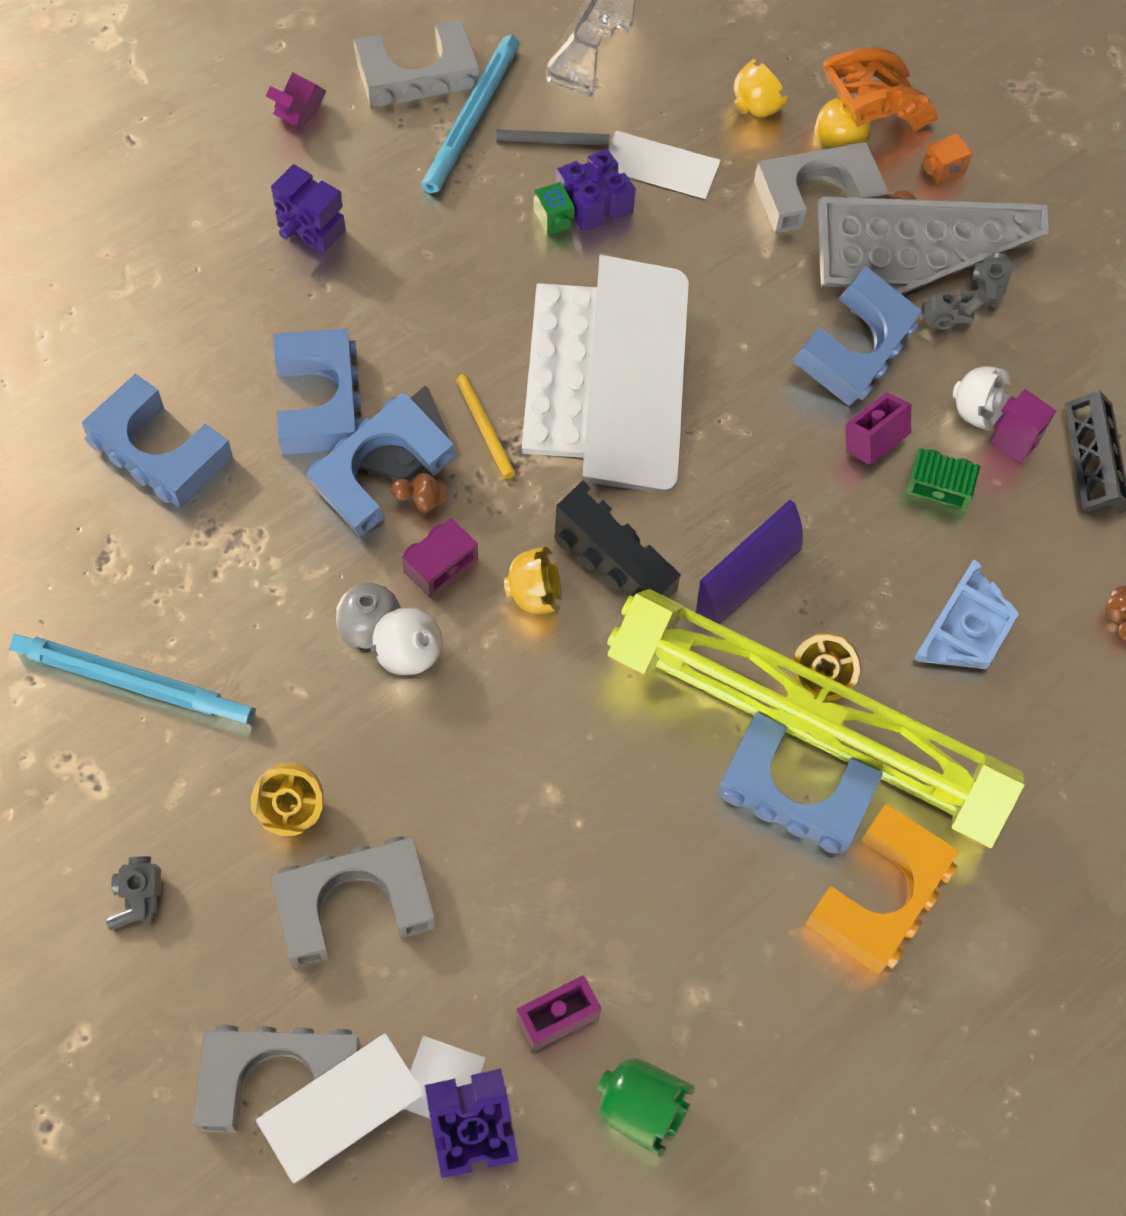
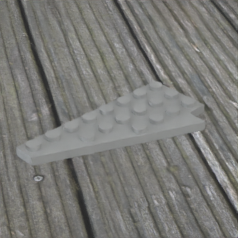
(918, 239)

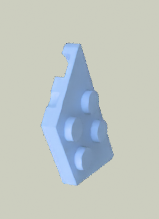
(970, 624)

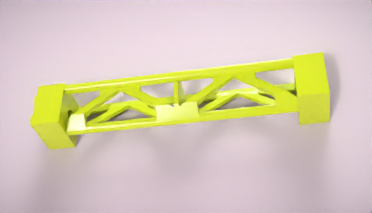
(651, 641)

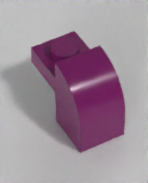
(297, 101)

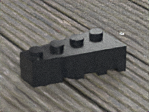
(609, 547)

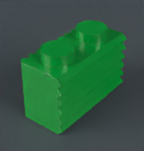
(943, 478)

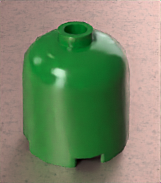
(643, 1103)

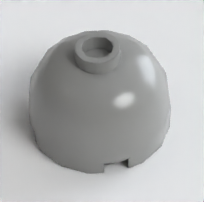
(361, 611)

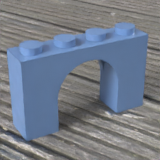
(889, 318)
(326, 355)
(397, 424)
(172, 475)
(827, 822)

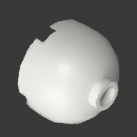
(982, 396)
(407, 641)

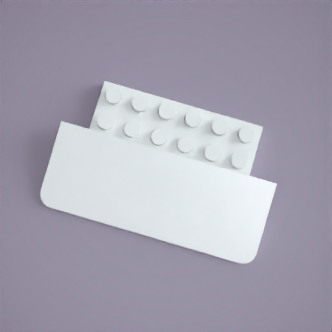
(610, 374)

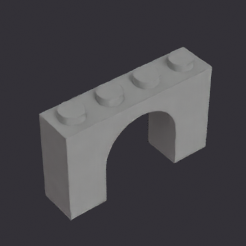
(390, 83)
(846, 166)
(304, 889)
(233, 1054)

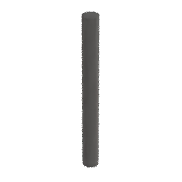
(552, 137)

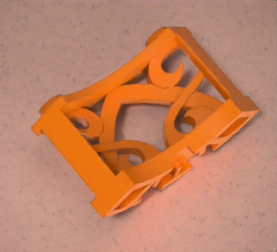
(878, 98)

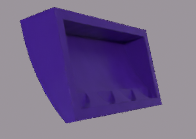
(750, 564)

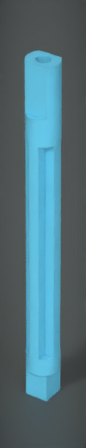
(470, 115)
(131, 678)

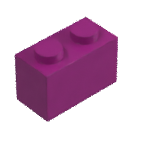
(1022, 425)
(878, 428)
(439, 557)
(558, 1013)

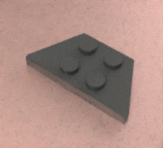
(396, 461)

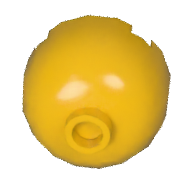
(758, 91)
(837, 128)
(534, 581)
(830, 656)
(287, 799)

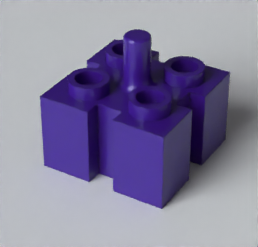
(597, 189)
(308, 208)
(471, 1123)

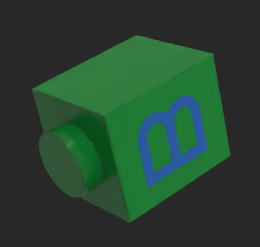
(553, 208)

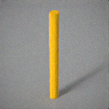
(485, 426)

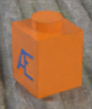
(947, 158)

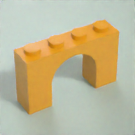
(876, 936)

